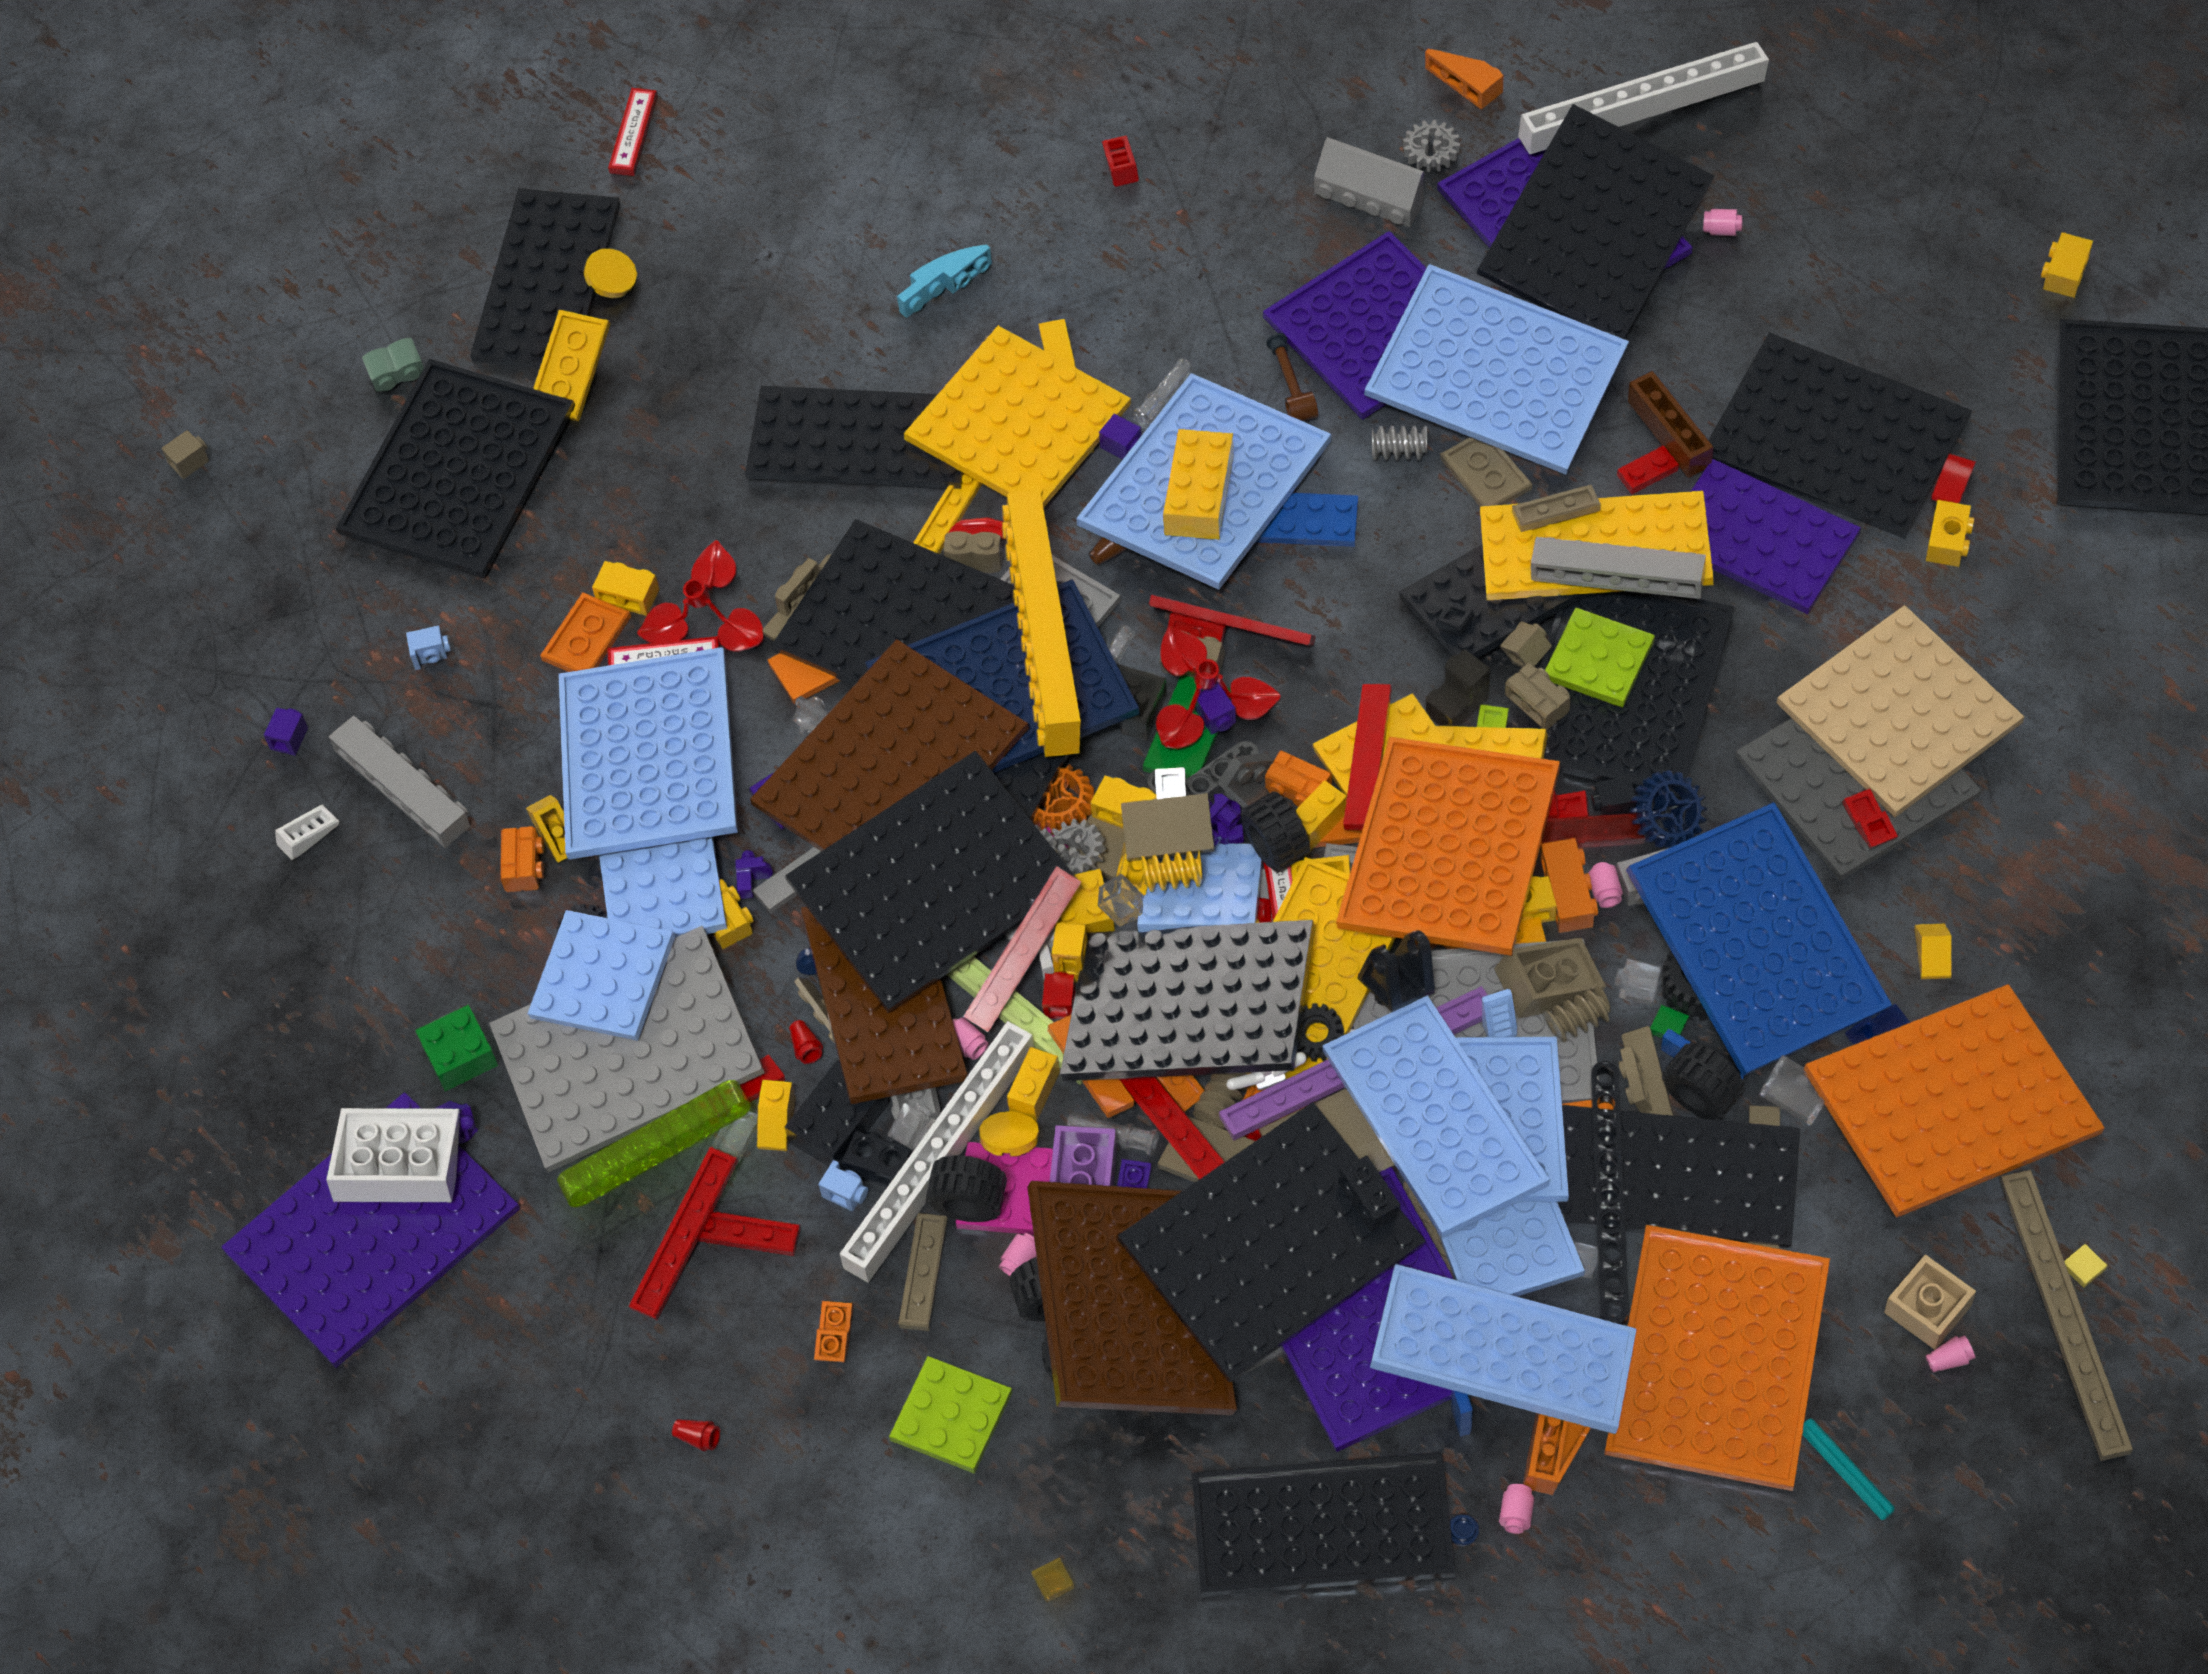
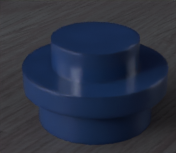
(805, 962)
(1464, 1530)

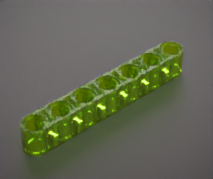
(653, 1143)

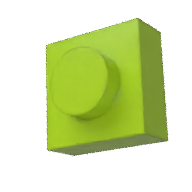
(1492, 716)

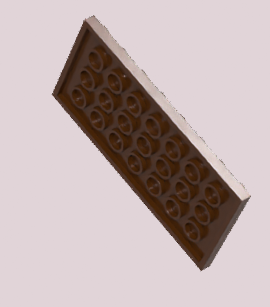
(878, 1049)

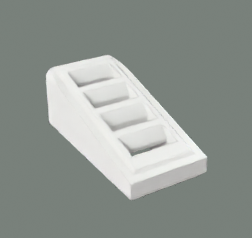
(292, 843)

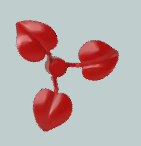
(716, 569)
(1186, 653)

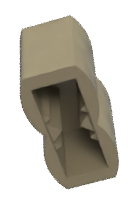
(978, 551)

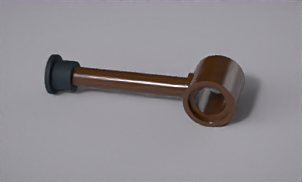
(1300, 404)

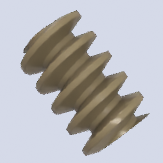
(1578, 1013)
(1216, 1098)

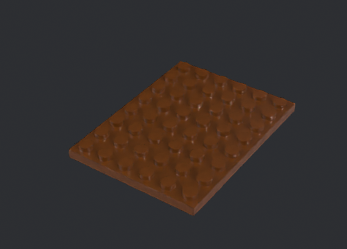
(883, 743)
(1104, 1320)

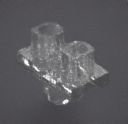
(809, 714)

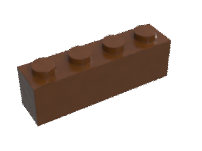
(1670, 423)

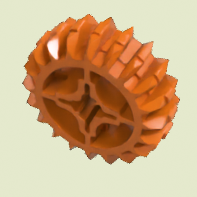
(1066, 807)

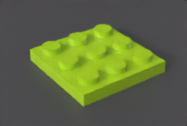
(1599, 657)
(951, 1414)

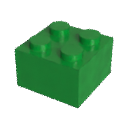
(456, 1048)

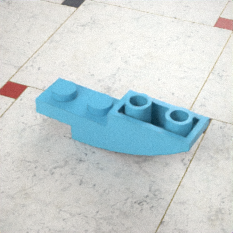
(948, 271)

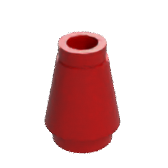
(805, 1044)
(699, 1434)

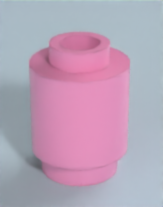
(1722, 222)
(1605, 885)
(970, 1039)
(1018, 1252)
(1517, 1508)

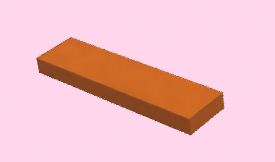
(1108, 1093)

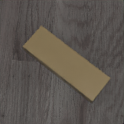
(1556, 508)

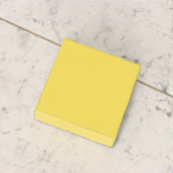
(2085, 1265)

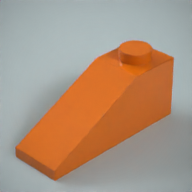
(1467, 76)

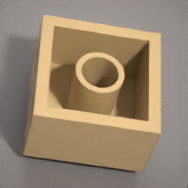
(1930, 1302)

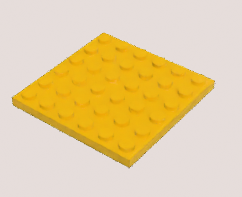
(1016, 417)

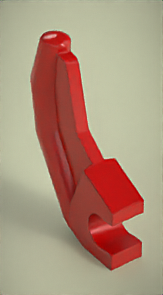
(978, 525)

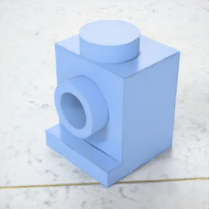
(427, 646)
(842, 1187)

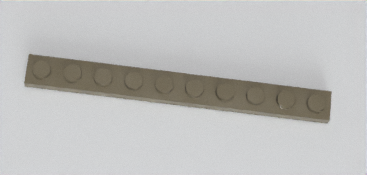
(2066, 1316)

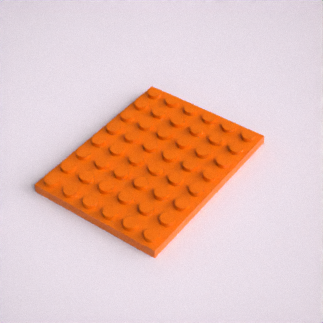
(1449, 845)
(1953, 1100)
(1720, 1357)

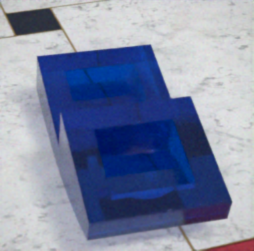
(1884, 1022)

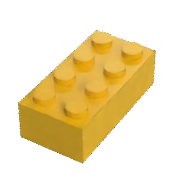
(1198, 484)

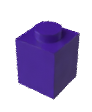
(1119, 436)
(1215, 709)
(286, 731)

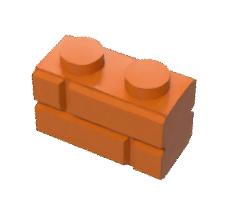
(1294, 777)
(521, 859)

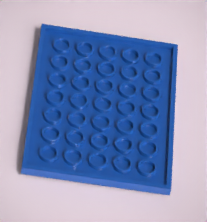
(1758, 938)

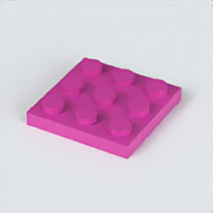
(1019, 1171)

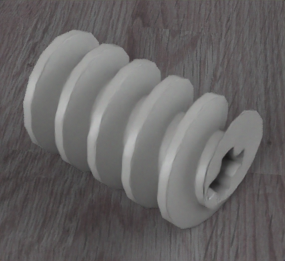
(1399, 443)

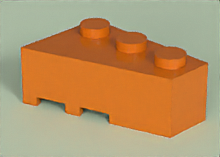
(1552, 1452)

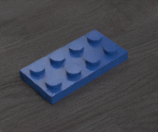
(1314, 521)

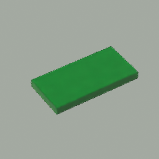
(1191, 757)

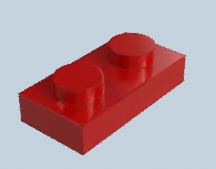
(1647, 469)
(1197, 627)

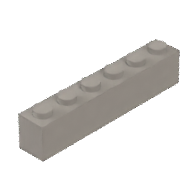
(1618, 567)
(400, 781)

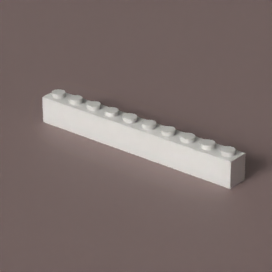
(1652, 93)
(945, 1138)

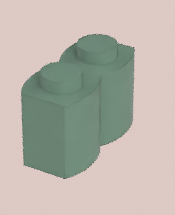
(393, 364)

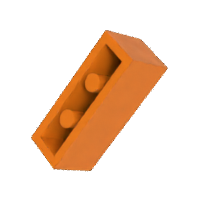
(1569, 884)

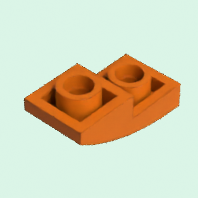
(833, 1331)

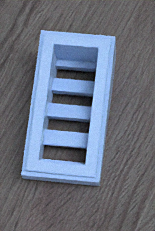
(1499, 1015)

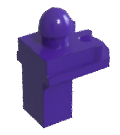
(750, 869)
(466, 1122)

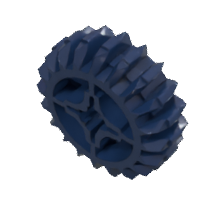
(1678, 830)

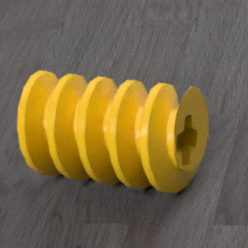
(1172, 871)

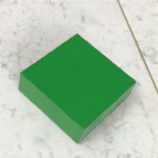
(1668, 1019)

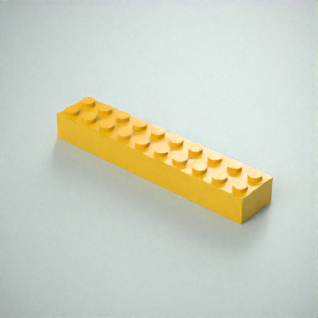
(1041, 624)

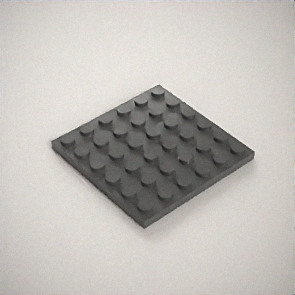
(1810, 793)

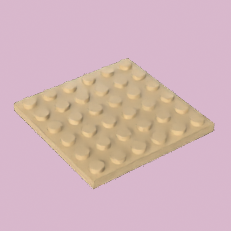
(1900, 710)

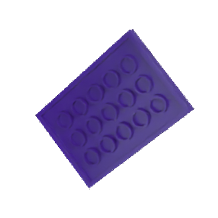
(1771, 537)

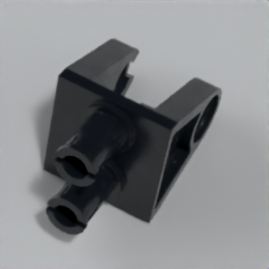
(1402, 976)

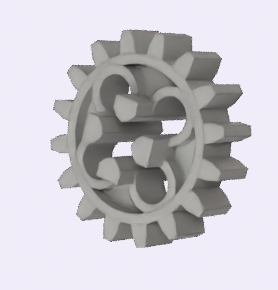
(1417, 145)
(1090, 844)

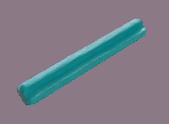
(1847, 1469)

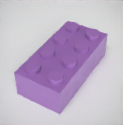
(1084, 1155)

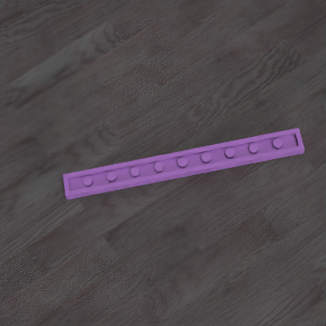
(1323, 1080)

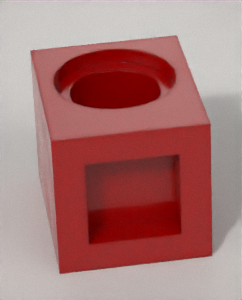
(1058, 995)

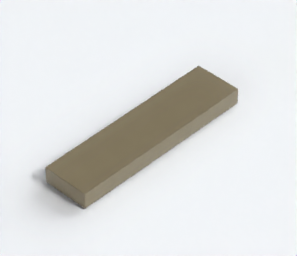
(923, 1272)

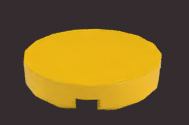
(610, 273)
(1009, 1133)

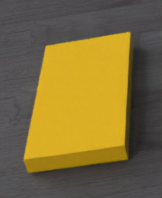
(572, 358)

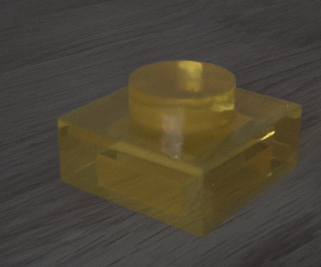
(1052, 1580)

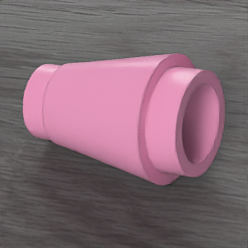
(1951, 1354)

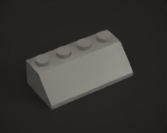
(1369, 182)

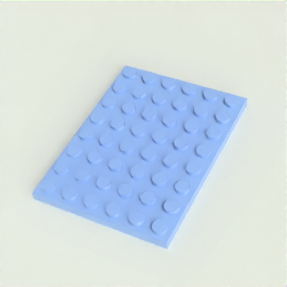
(1497, 368)
(1267, 466)
(646, 753)

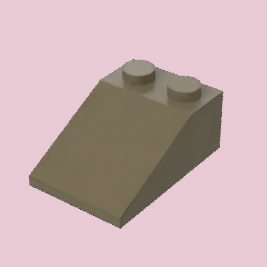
(1547, 975)

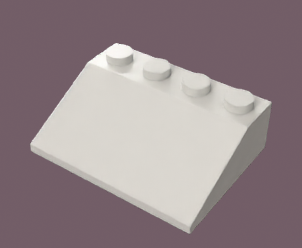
(394, 1155)

